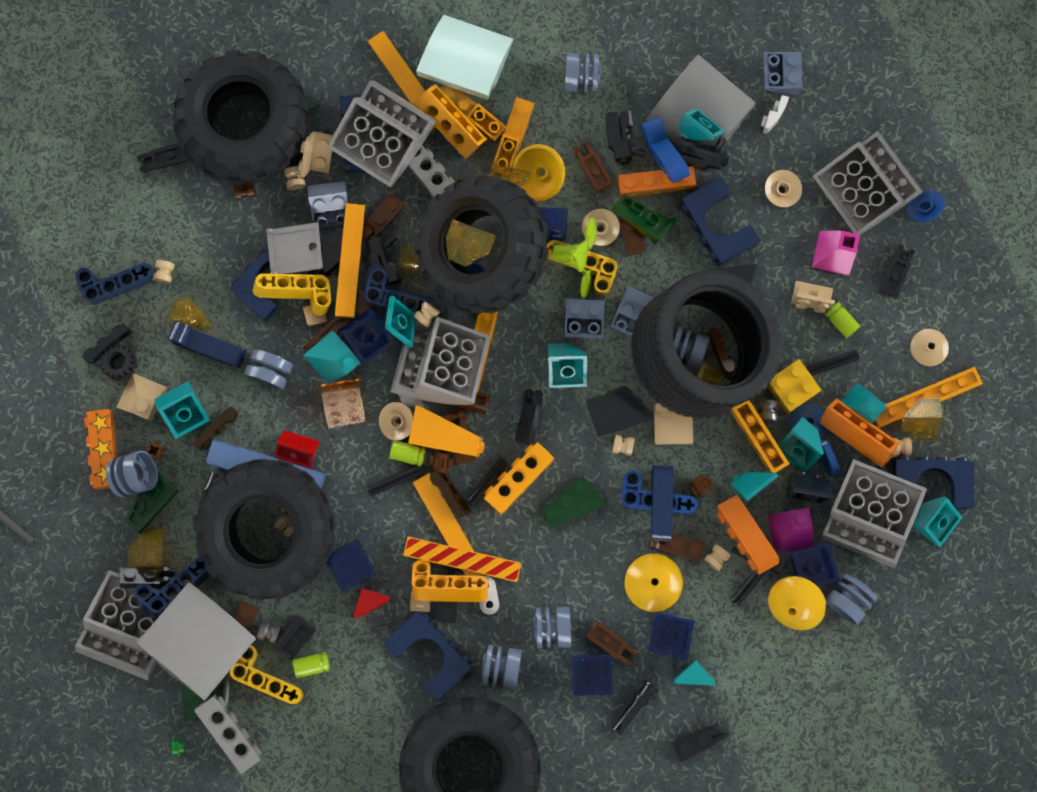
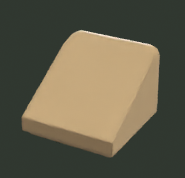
(312, 319)

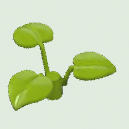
(567, 254)

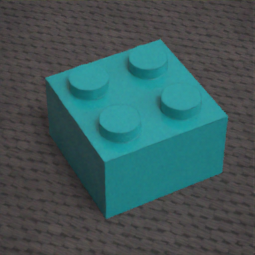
(181, 410)

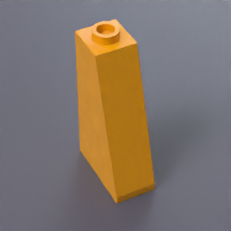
(438, 433)

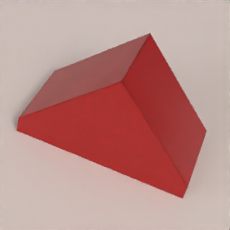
(369, 601)

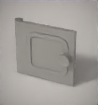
(290, 249)

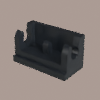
(294, 638)

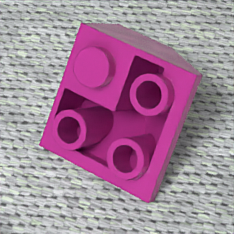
(835, 251)

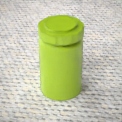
(842, 320)
(407, 453)
(311, 665)

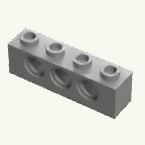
(427, 176)
(241, 761)

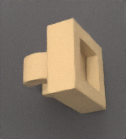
(419, 606)

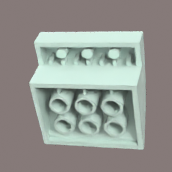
(464, 57)

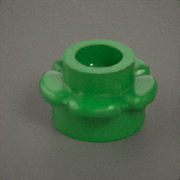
(177, 747)

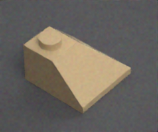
(140, 396)

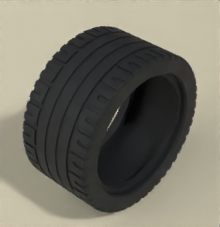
(748, 318)

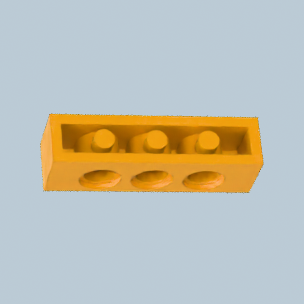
(458, 125)
(759, 437)
(502, 503)

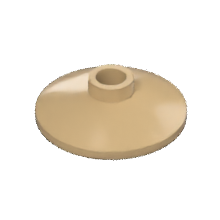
(789, 182)
(608, 221)
(923, 354)
(389, 421)

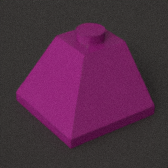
(791, 530)

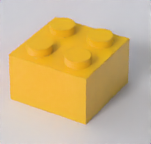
(793, 386)

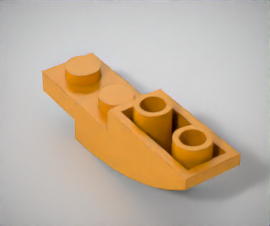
(479, 116)
(514, 133)

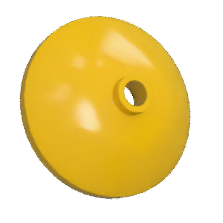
(535, 159)
(639, 585)
(800, 595)

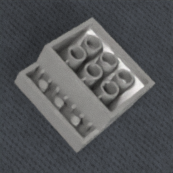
(708, 91)
(381, 133)
(867, 183)
(441, 364)
(874, 513)
(115, 626)
(196, 641)

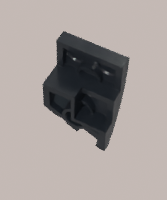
(616, 411)

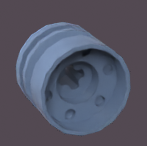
(582, 72)
(690, 350)
(131, 473)
(852, 597)
(553, 627)
(501, 667)

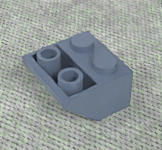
(783, 72)
(328, 203)
(629, 309)
(584, 318)

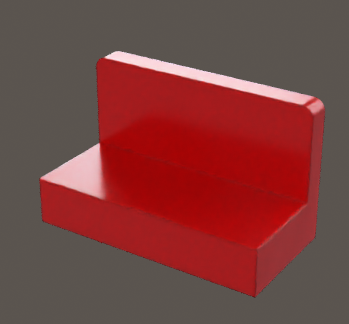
(296, 449)

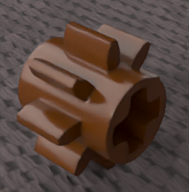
(160, 453)
(441, 461)
(701, 486)

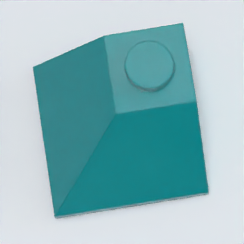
(699, 127)
(400, 321)
(331, 358)
(566, 366)
(864, 403)
(802, 445)
(750, 484)
(937, 520)

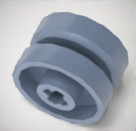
(269, 367)

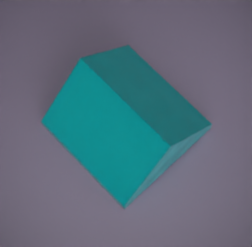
(694, 675)

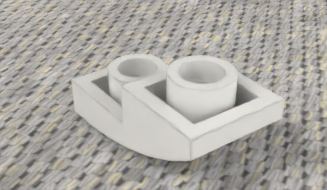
(773, 117)

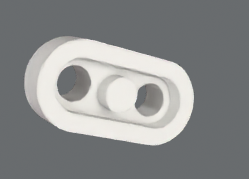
(492, 596)

